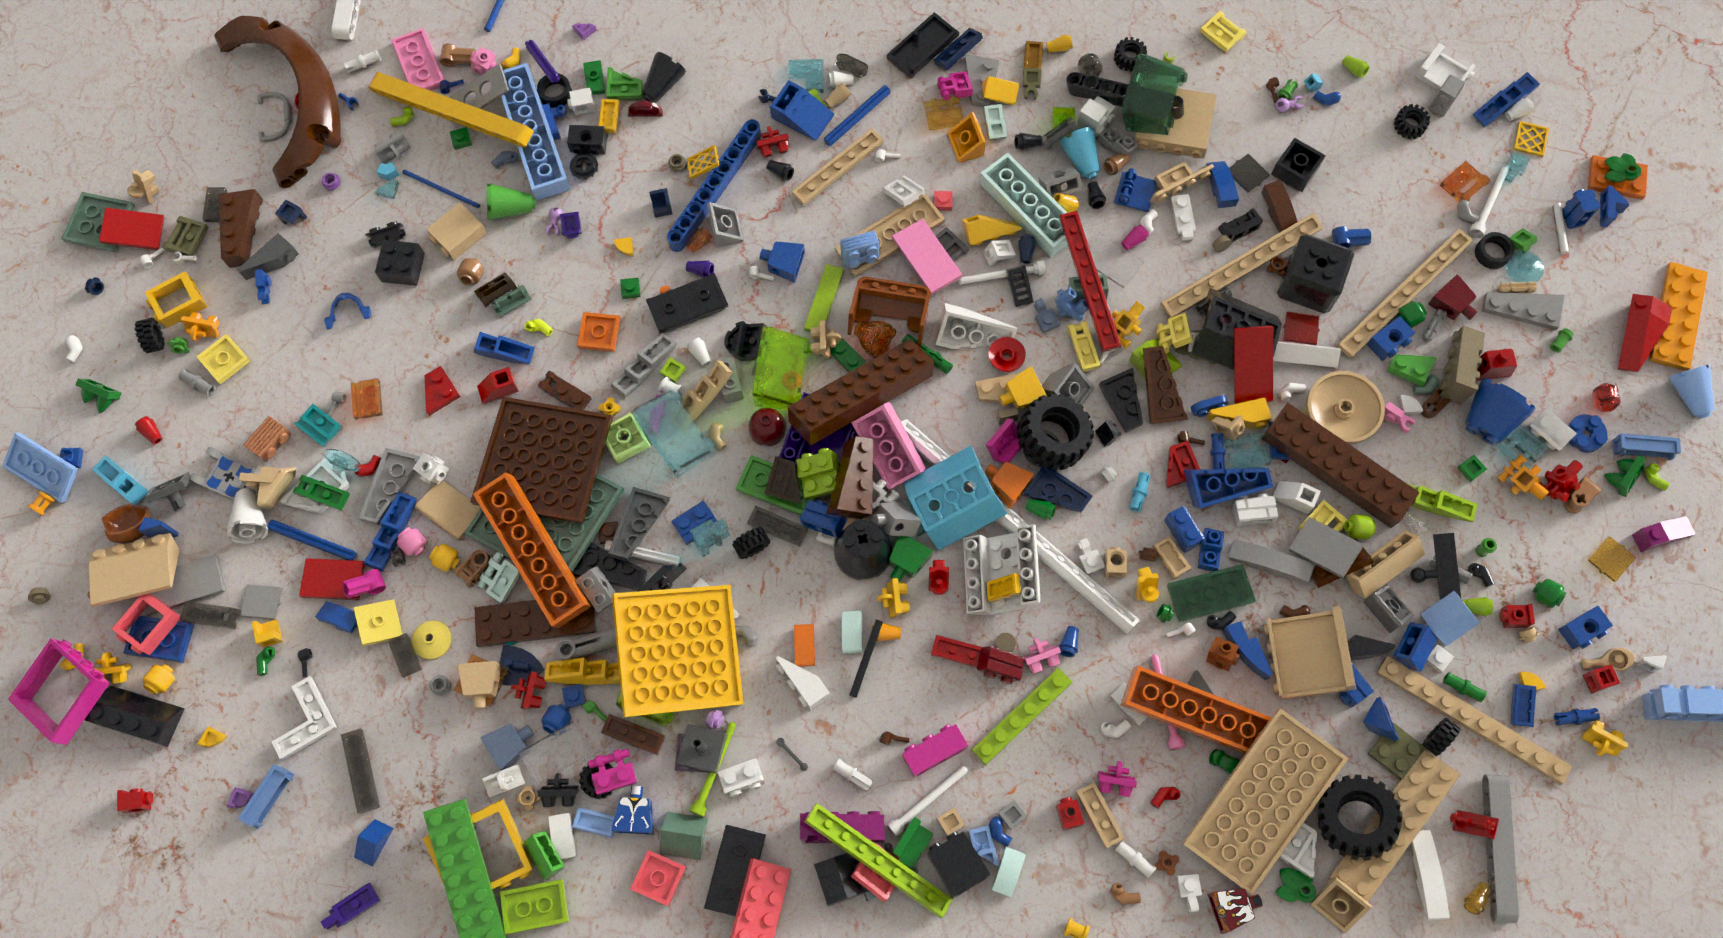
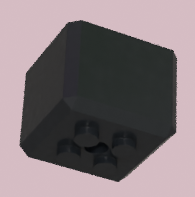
(1309, 284)

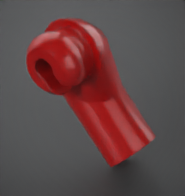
(1165, 793)

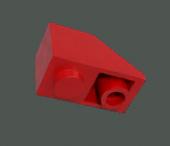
(497, 385)

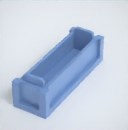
(1646, 446)
(265, 796)

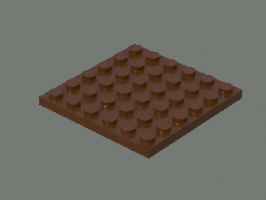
(549, 453)

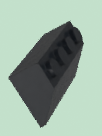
(136, 715)

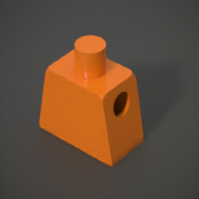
(1009, 482)

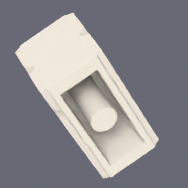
(1254, 510)

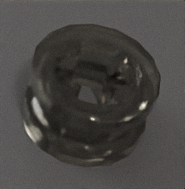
(398, 557)

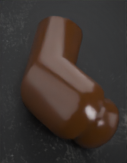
(1288, 612)

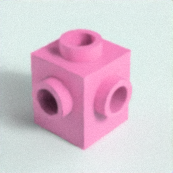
(482, 61)

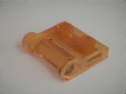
(1460, 178)

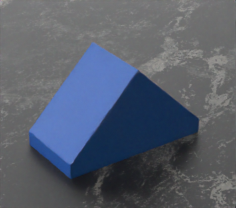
(1379, 720)
(371, 842)

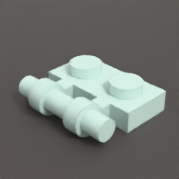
(504, 580)

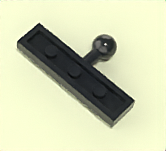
(1446, 566)

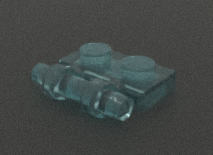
(1525, 443)
(1252, 457)

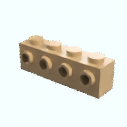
(1386, 564)

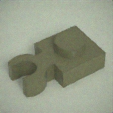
(1032, 80)

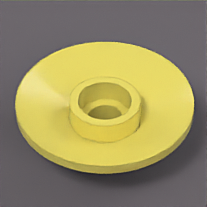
(437, 646)

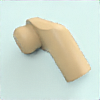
(714, 435)

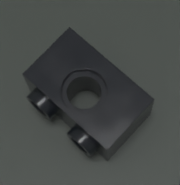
(580, 133)

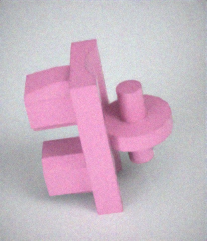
(1049, 653)

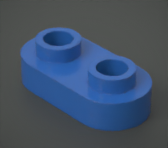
(1203, 407)

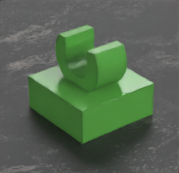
(1523, 240)

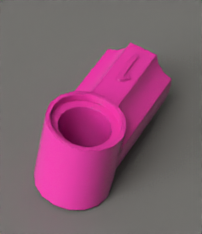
(369, 582)

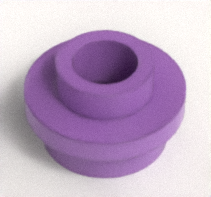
(329, 177)

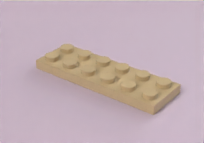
(895, 222)

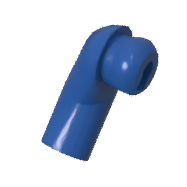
(997, 832)

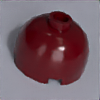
(767, 426)

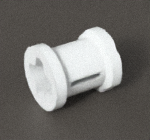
(667, 385)

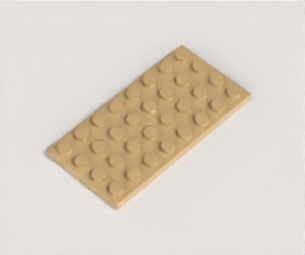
(1265, 801)

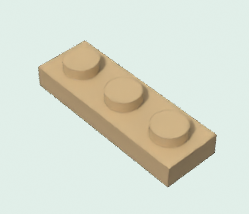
(1100, 815)

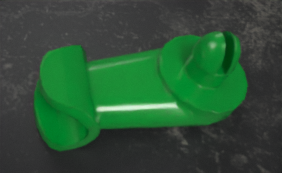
(1223, 760)

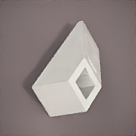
(807, 684)

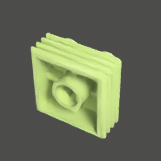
(635, 442)

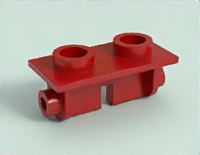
(1474, 824)

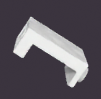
(1440, 66)

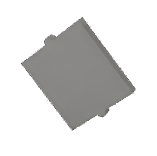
(261, 601)

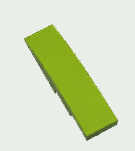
(1444, 504)

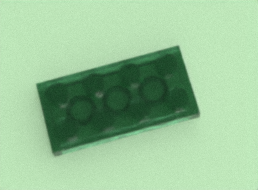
(1211, 593)

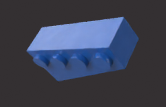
(1223, 484)

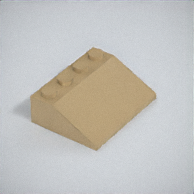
(132, 569)

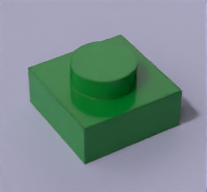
(460, 138)
(630, 288)
(1472, 468)

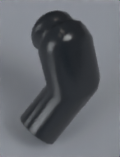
(1220, 623)

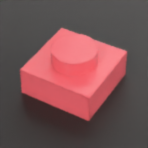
(943, 200)

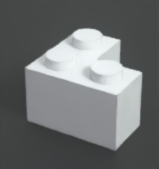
(1096, 115)

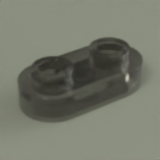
(851, 65)

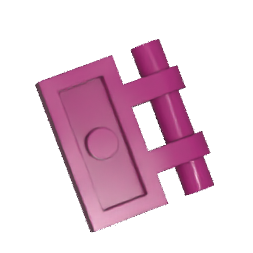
(955, 84)
(615, 777)

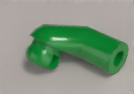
(263, 659)

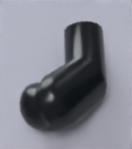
(1481, 572)

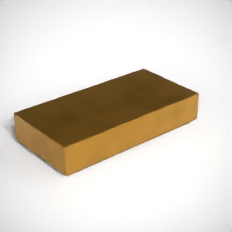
(1033, 55)

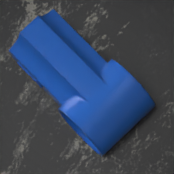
(1352, 237)

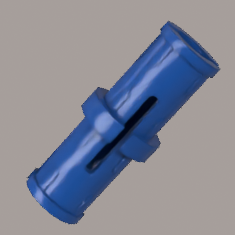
(1218, 450)
(1576, 716)

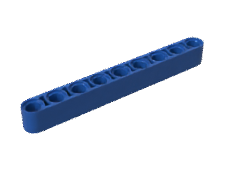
(714, 192)

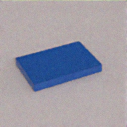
(171, 648)

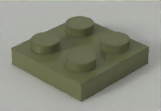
(1397, 755)

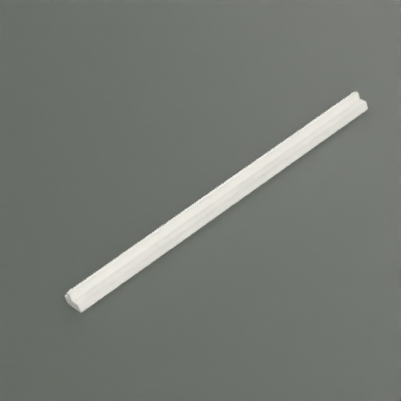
(1045, 550)

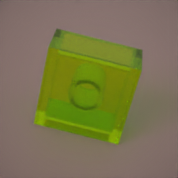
(1060, 114)

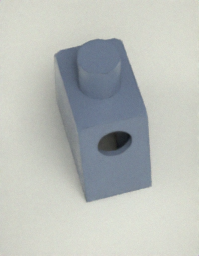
(506, 744)

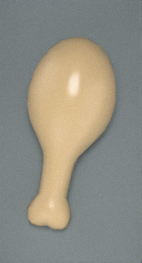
(1619, 658)

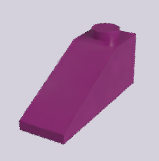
(1663, 533)

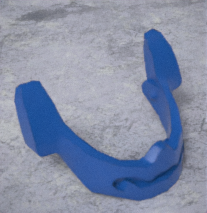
(366, 312)

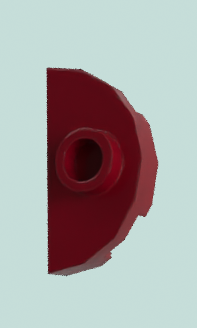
(644, 109)

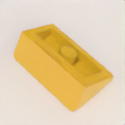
(1000, 90)

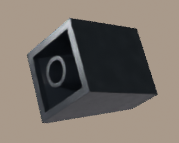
(957, 864)

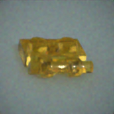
(945, 117)

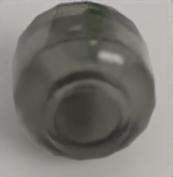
(1090, 65)

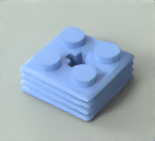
(859, 249)

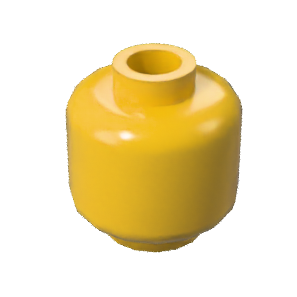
(444, 557)
(158, 679)

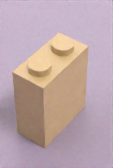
(456, 231)

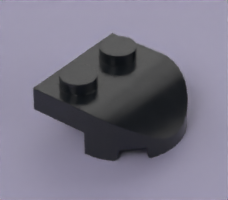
(744, 340)

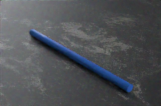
(441, 188)

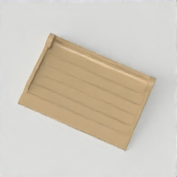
(448, 509)

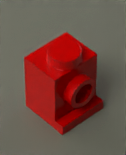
(1510, 620)
(1601, 679)
(134, 801)
(1067, 821)

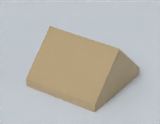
(1340, 904)

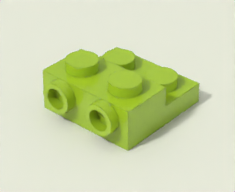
(818, 472)

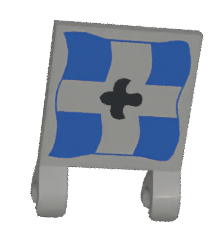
(223, 475)

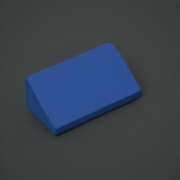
(152, 527)

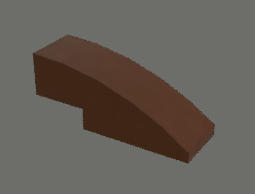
(1279, 205)

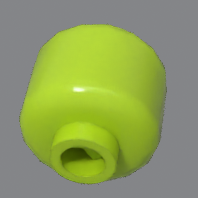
(1360, 527)

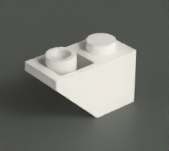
(1296, 495)

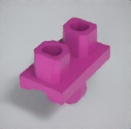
(1107, 779)

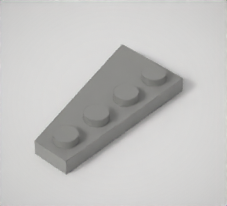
(1534, 309)
(390, 478)

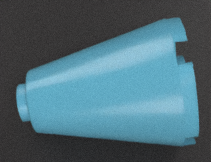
(1082, 152)

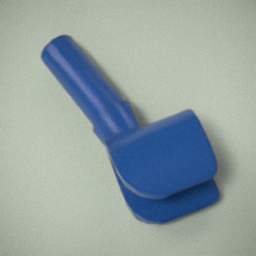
(349, 101)

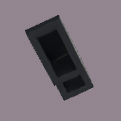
(1365, 648)

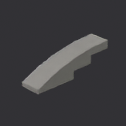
(644, 365)
(1272, 561)

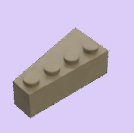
(1462, 365)

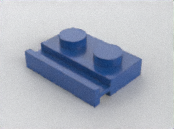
(692, 518)

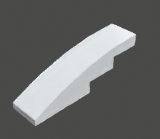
(1429, 877)

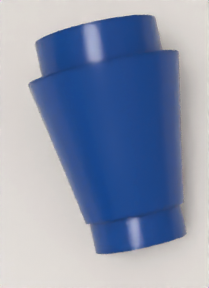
(1069, 642)

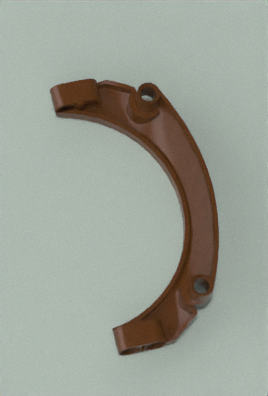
(318, 105)

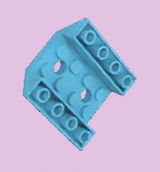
(959, 511)

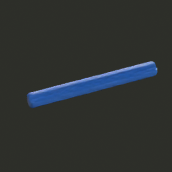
(857, 115)
(311, 540)

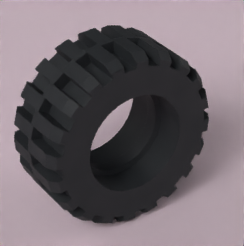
(1069, 417)
(1368, 792)

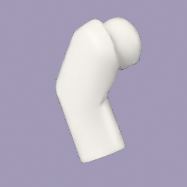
(1287, 390)

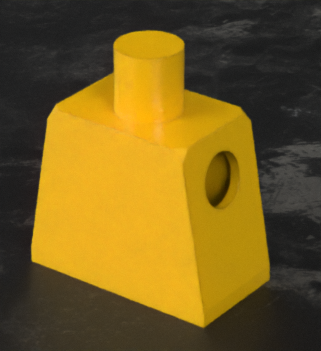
(1022, 390)

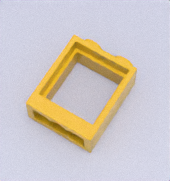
(173, 316)

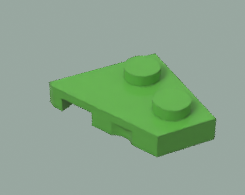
(623, 86)
(1412, 367)

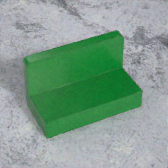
(912, 844)

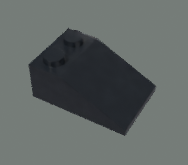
(837, 880)

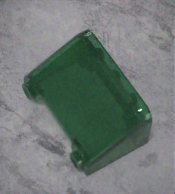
(1151, 95)

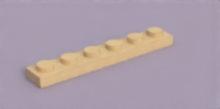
(837, 167)

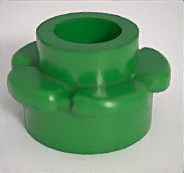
(1165, 613)

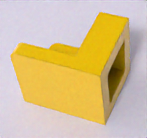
(267, 633)

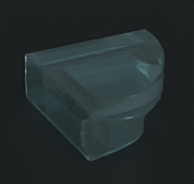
(388, 190)

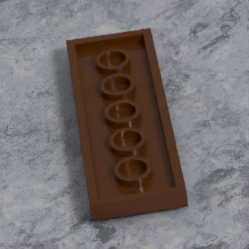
(523, 623)

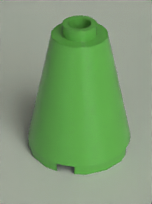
(507, 202)

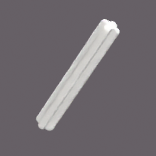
(650, 555)

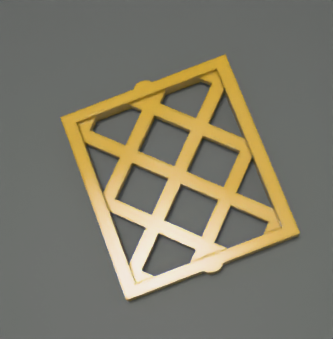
(1521, 124)
(707, 168)

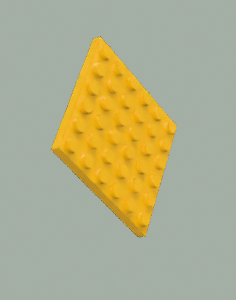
(676, 650)

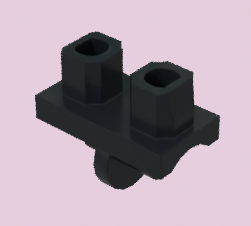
(549, 793)

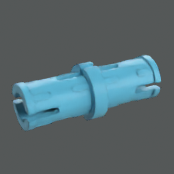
(1139, 492)

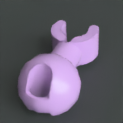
(1284, 104)
(555, 217)

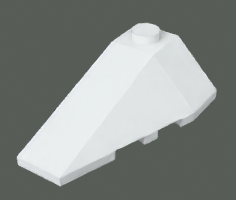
(966, 328)

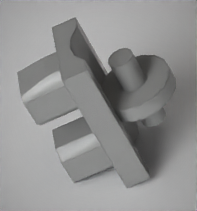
(392, 147)

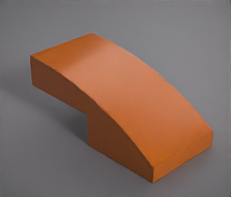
(804, 645)

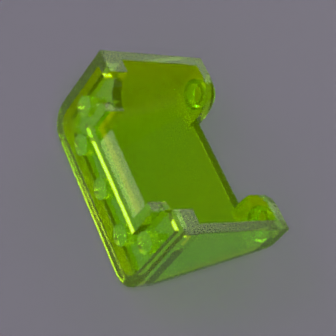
(779, 368)

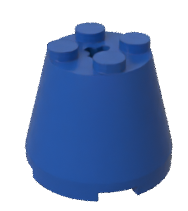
(1496, 411)

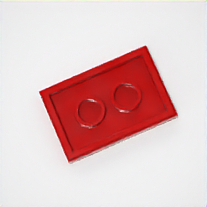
(132, 228)
(325, 577)

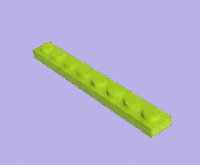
(878, 860)

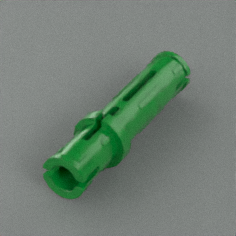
(939, 362)

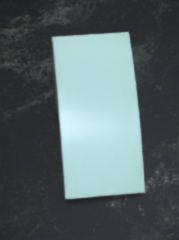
(852, 632)
(1008, 871)

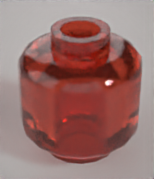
(1606, 397)

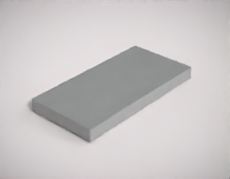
(192, 583)

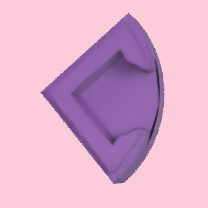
(584, 30)
(239, 798)

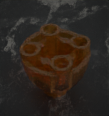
(874, 337)

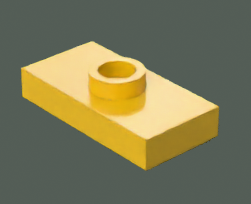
(609, 114)
(1003, 587)

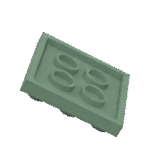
(87, 220)

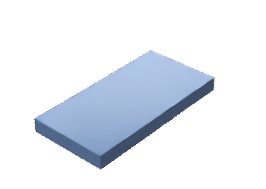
(40, 467)

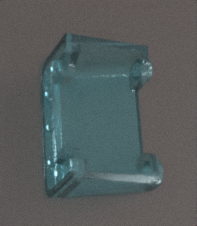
(673, 432)

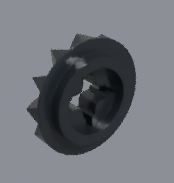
(577, 163)

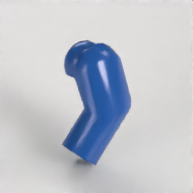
(1328, 99)

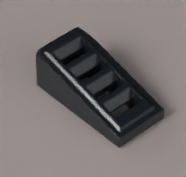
(1013, 287)

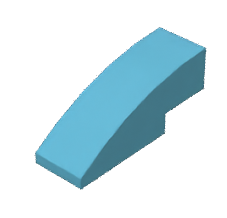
(120, 480)

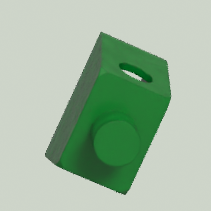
(908, 557)

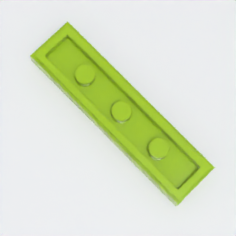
(824, 296)

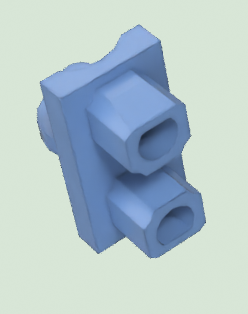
(1069, 306)

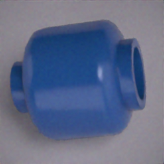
(555, 718)

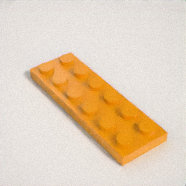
(1684, 293)

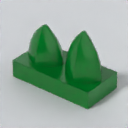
(104, 394)
(1625, 482)

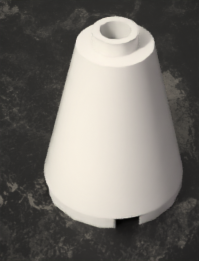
(246, 518)

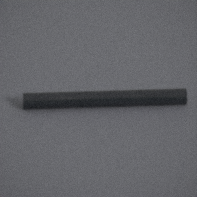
(866, 658)

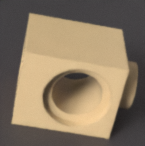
(1112, 570)

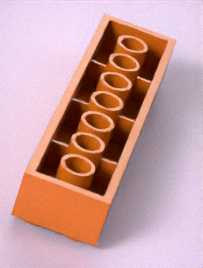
(532, 550)
(1192, 710)

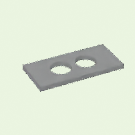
(499, 88)

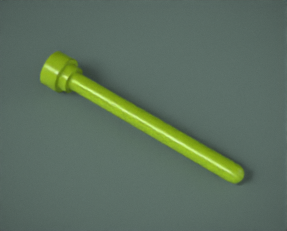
(698, 807)

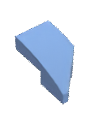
(983, 844)

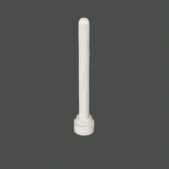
(1478, 228)
(1037, 268)
(897, 826)

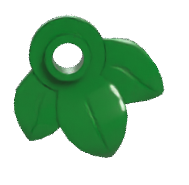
(1622, 168)
(1294, 882)

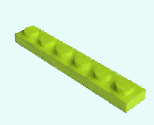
(1021, 716)

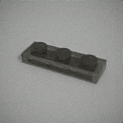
(778, 526)

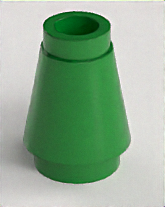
(1041, 508)

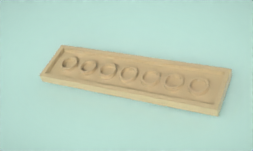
(1419, 797)

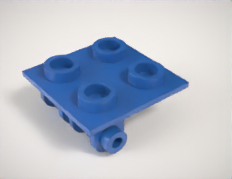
(1135, 191)

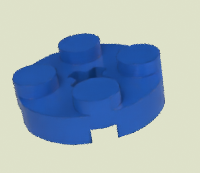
(1597, 430)

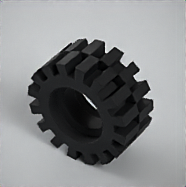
(1128, 45)
(1416, 114)
(149, 335)
(751, 542)
(1441, 737)
(586, 784)

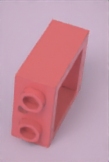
(157, 634)

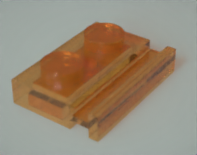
(366, 399)

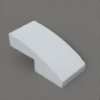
(562, 836)

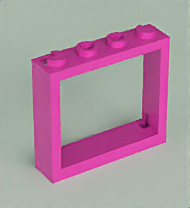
(36, 676)

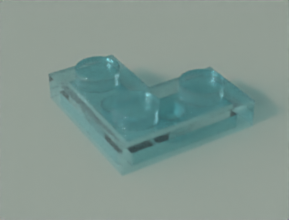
(811, 70)

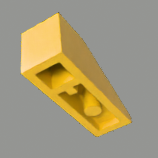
(1254, 413)

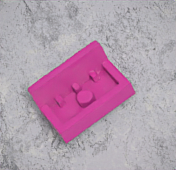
(1004, 443)

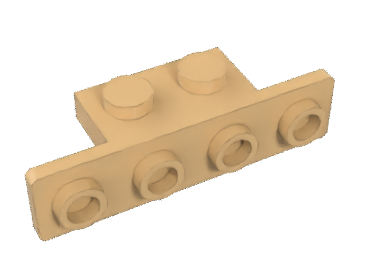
(1176, 178)

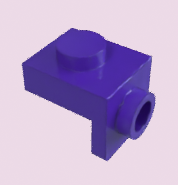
(571, 224)

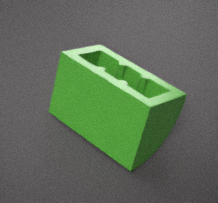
(544, 855)

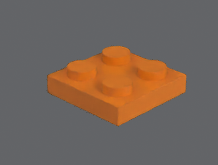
(598, 332)

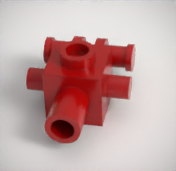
(1562, 480)

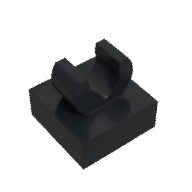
(1107, 433)

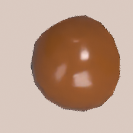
(124, 523)

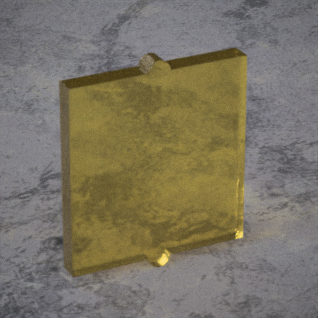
(1611, 559)

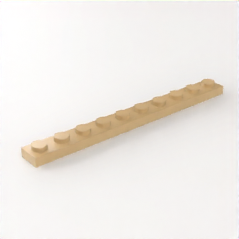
(1240, 266)
(1404, 293)
(1474, 720)

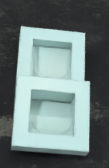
(995, 122)

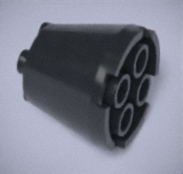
(863, 550)

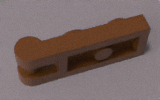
(564, 391)

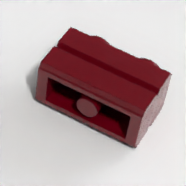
(1000, 664)

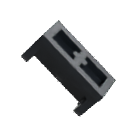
(1242, 225)

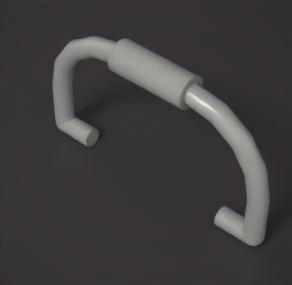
(287, 115)

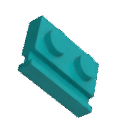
(318, 425)

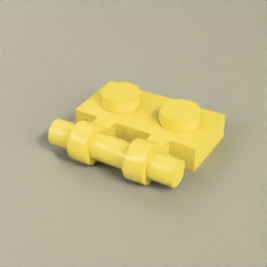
(1179, 330)

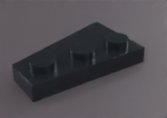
(1123, 399)

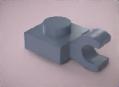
(1046, 318)

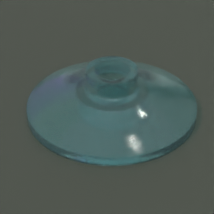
(1520, 271)
(341, 460)

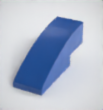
(1223, 185)
(503, 349)
(1249, 650)

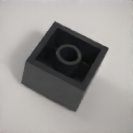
(1298, 164)
(399, 262)

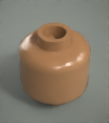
(470, 271)

